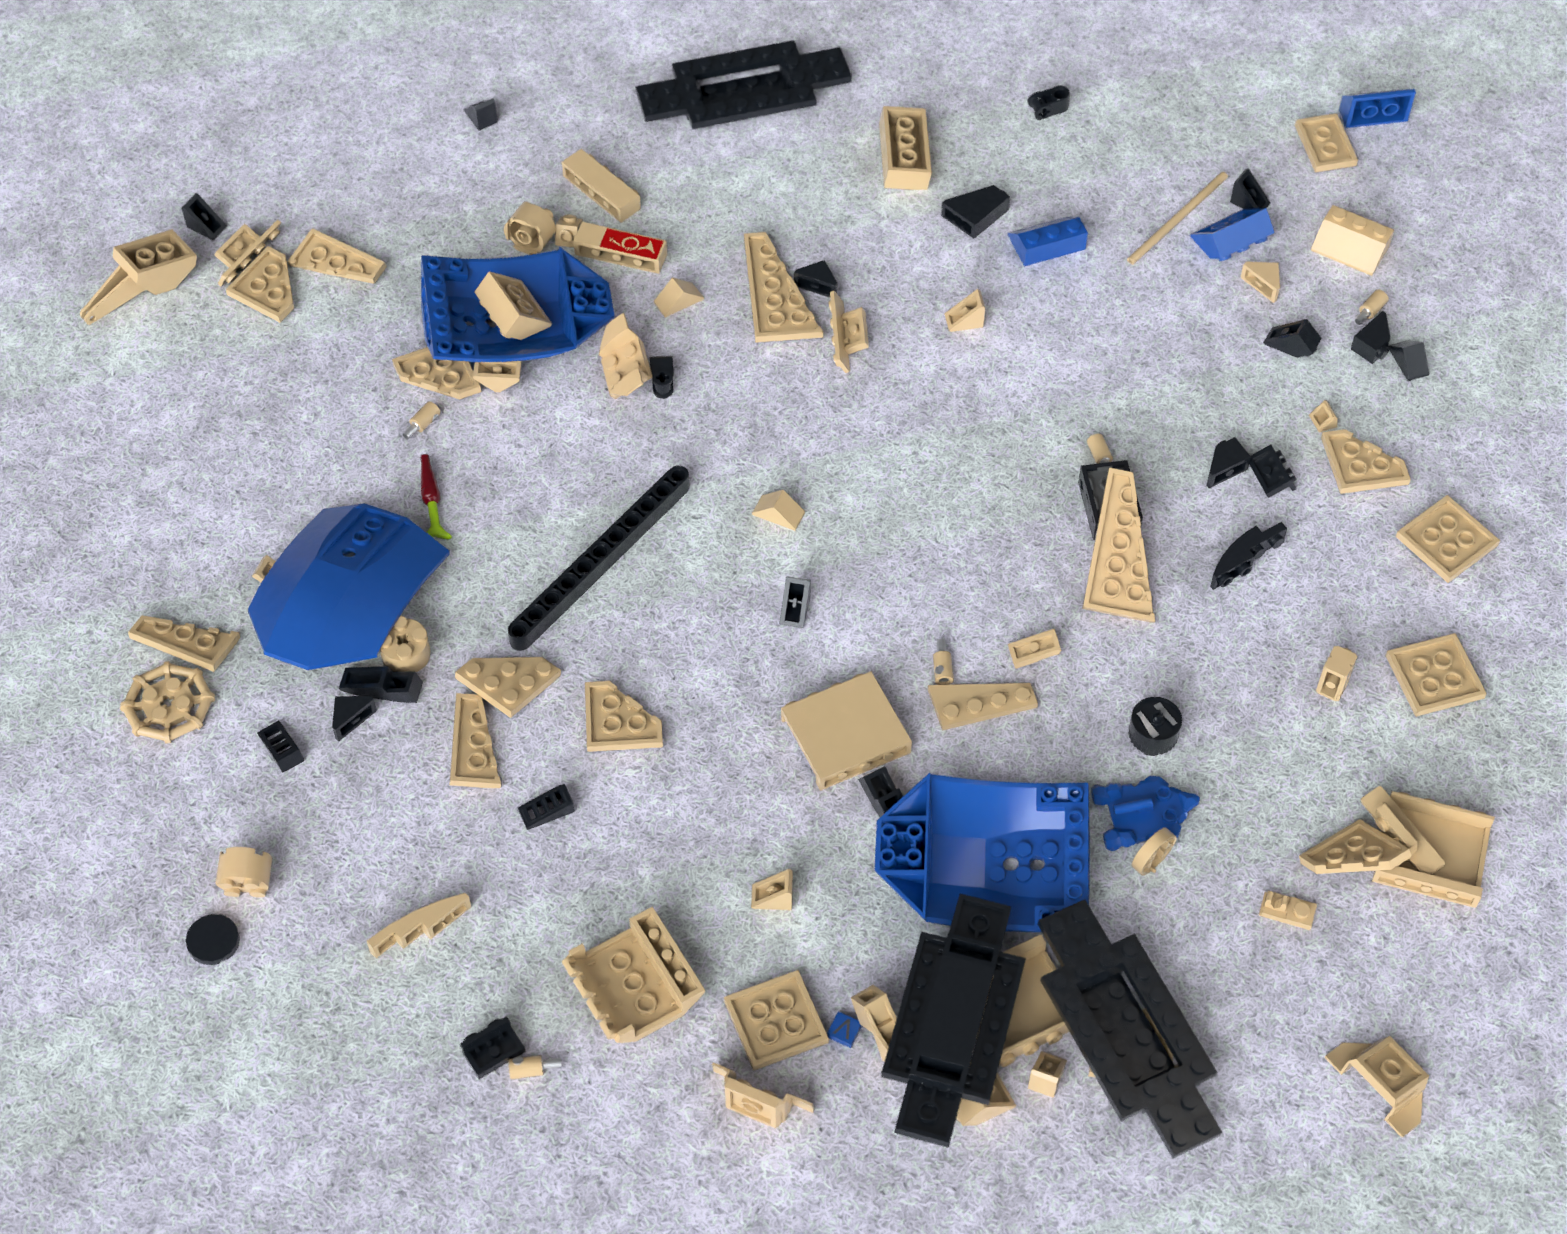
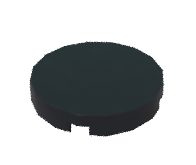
(212, 939)

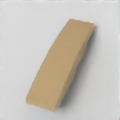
(426, 920)

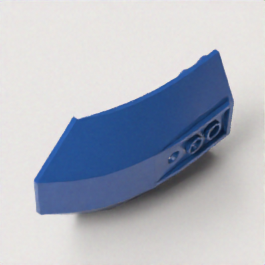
(564, 288)
(338, 608)
(959, 832)

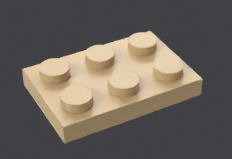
(1326, 142)

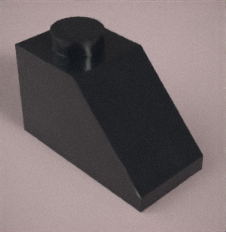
(1294, 338)
(1373, 339)
(1228, 461)

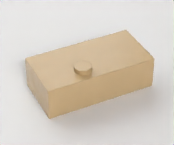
(905, 148)

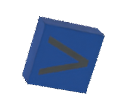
(844, 1029)

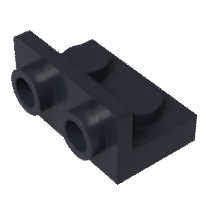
(1270, 471)

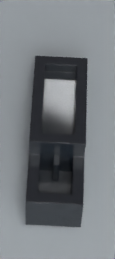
(382, 683)
(880, 790)

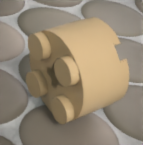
(530, 228)
(406, 646)
(243, 872)

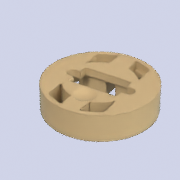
(1154, 851)

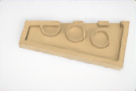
(332, 257)
(185, 641)
(973, 703)
(472, 750)

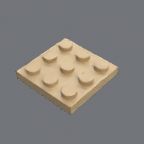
(1447, 538)
(1435, 674)
(776, 1020)

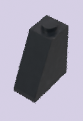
(976, 210)

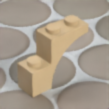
(876, 1016)

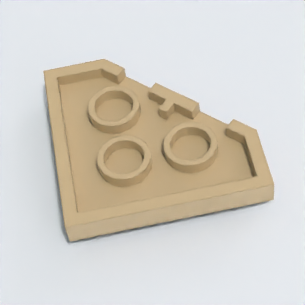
(265, 285)
(440, 376)
(1361, 464)
(508, 681)
(618, 720)
(1355, 850)

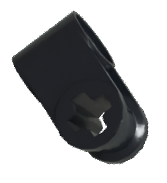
(1051, 102)
(662, 374)

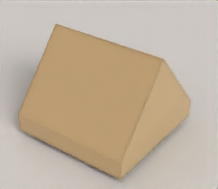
(1323, 417)

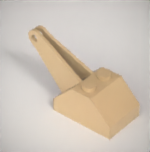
(149, 264)

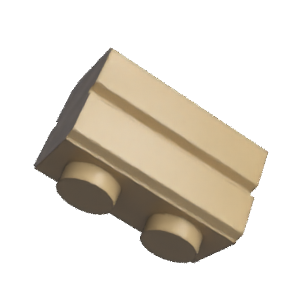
(1336, 673)

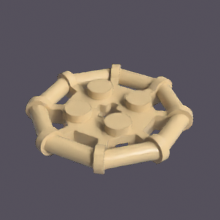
(170, 689)

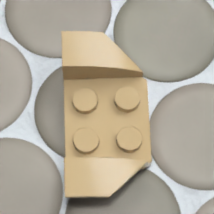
(623, 358)
(1390, 1074)
(757, 1104)

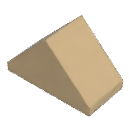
(1263, 277)
(677, 296)
(967, 313)
(497, 375)
(779, 509)
(773, 892)
(1046, 1074)

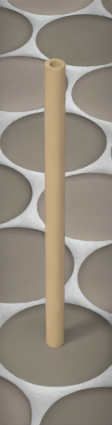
(1180, 215)

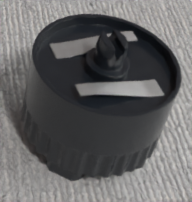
(1155, 725)

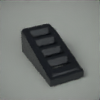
(290, 757)
(557, 812)

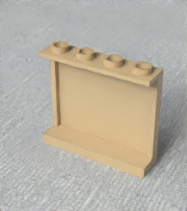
(846, 729)
(1460, 841)
(1034, 1014)

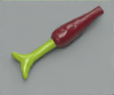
(431, 497)

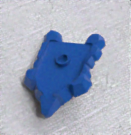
(1142, 810)

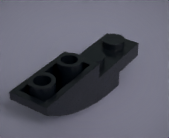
(1242, 552)

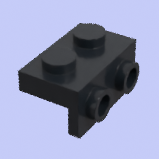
(491, 1047)

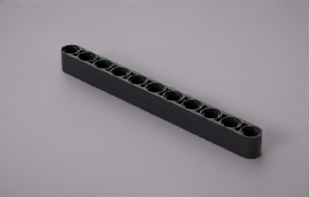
(626, 531)

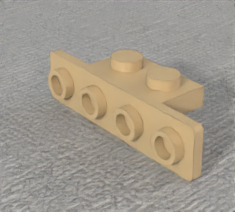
(240, 247)
(848, 330)
(1399, 827)

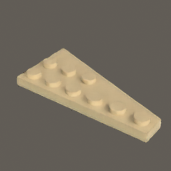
(776, 301)
(1118, 562)

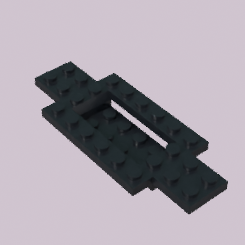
(747, 96)
(943, 1017)
(1117, 1034)

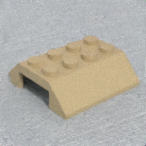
(635, 979)

